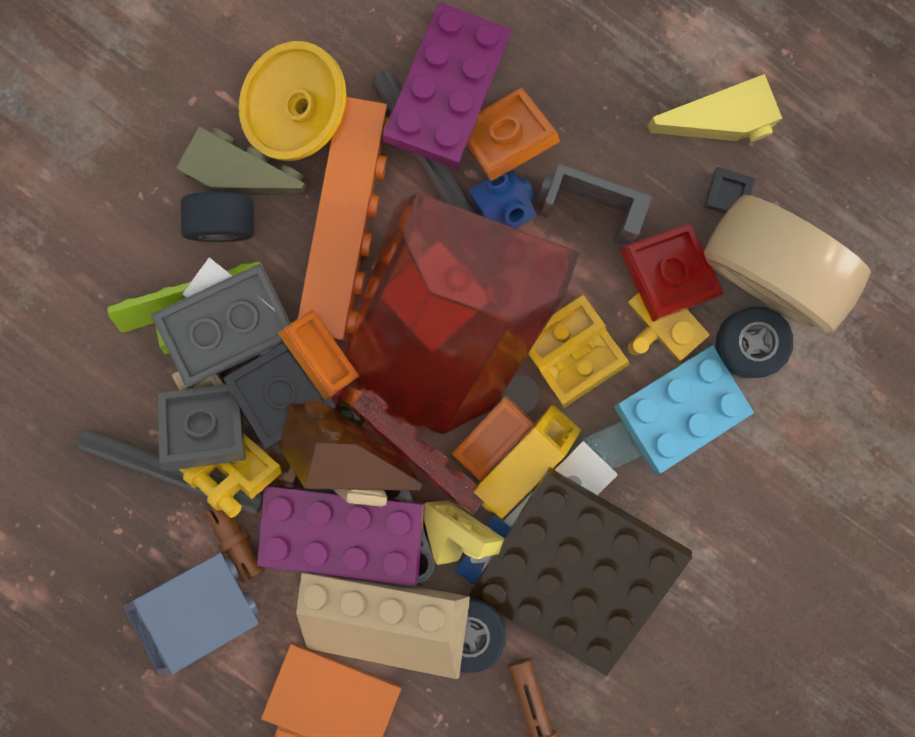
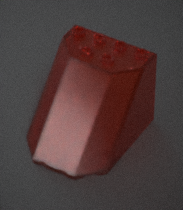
(452, 311)

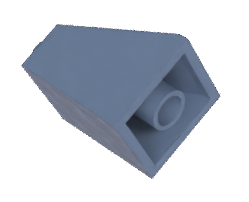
(192, 614)

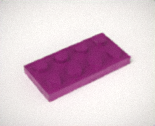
(447, 85)
(337, 538)

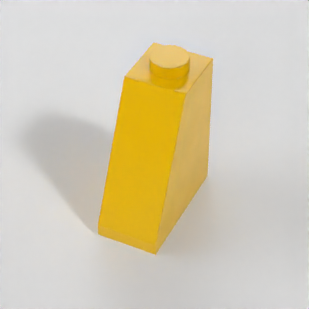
(527, 462)

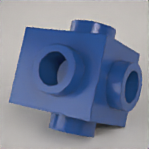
(505, 200)

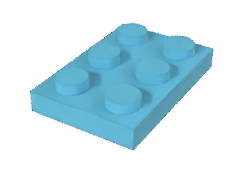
(683, 410)

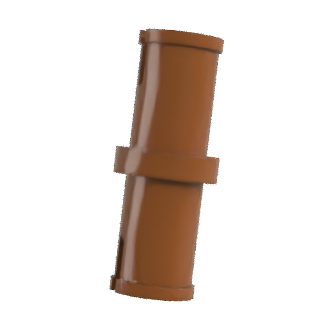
(234, 543)

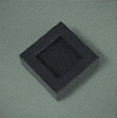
(726, 189)

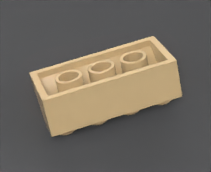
(384, 622)

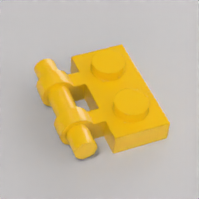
(248, 475)

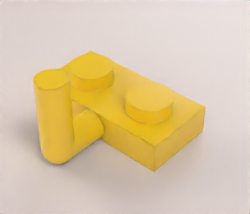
(677, 332)

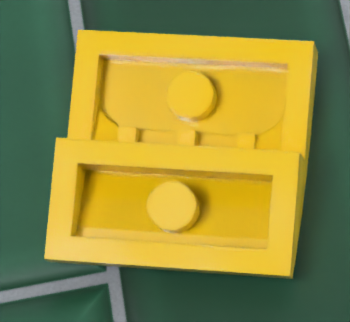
(576, 352)

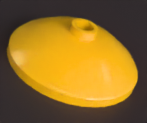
(279, 90)

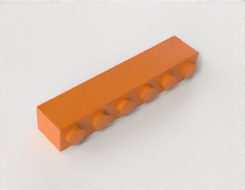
(344, 217)

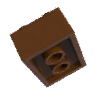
(339, 453)

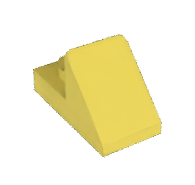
(457, 532)

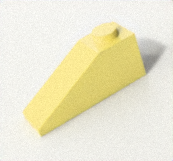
(725, 115)

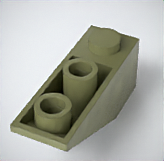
(226, 168)

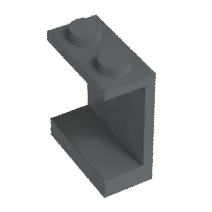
(631, 202)

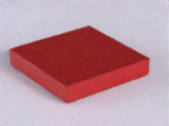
(671, 272)

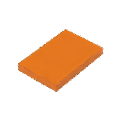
(329, 697)

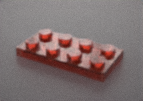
(402, 437)

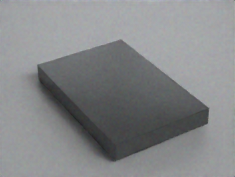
(222, 324)

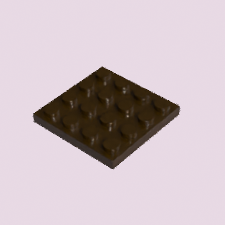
(580, 572)

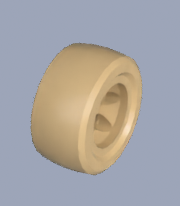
(787, 264)

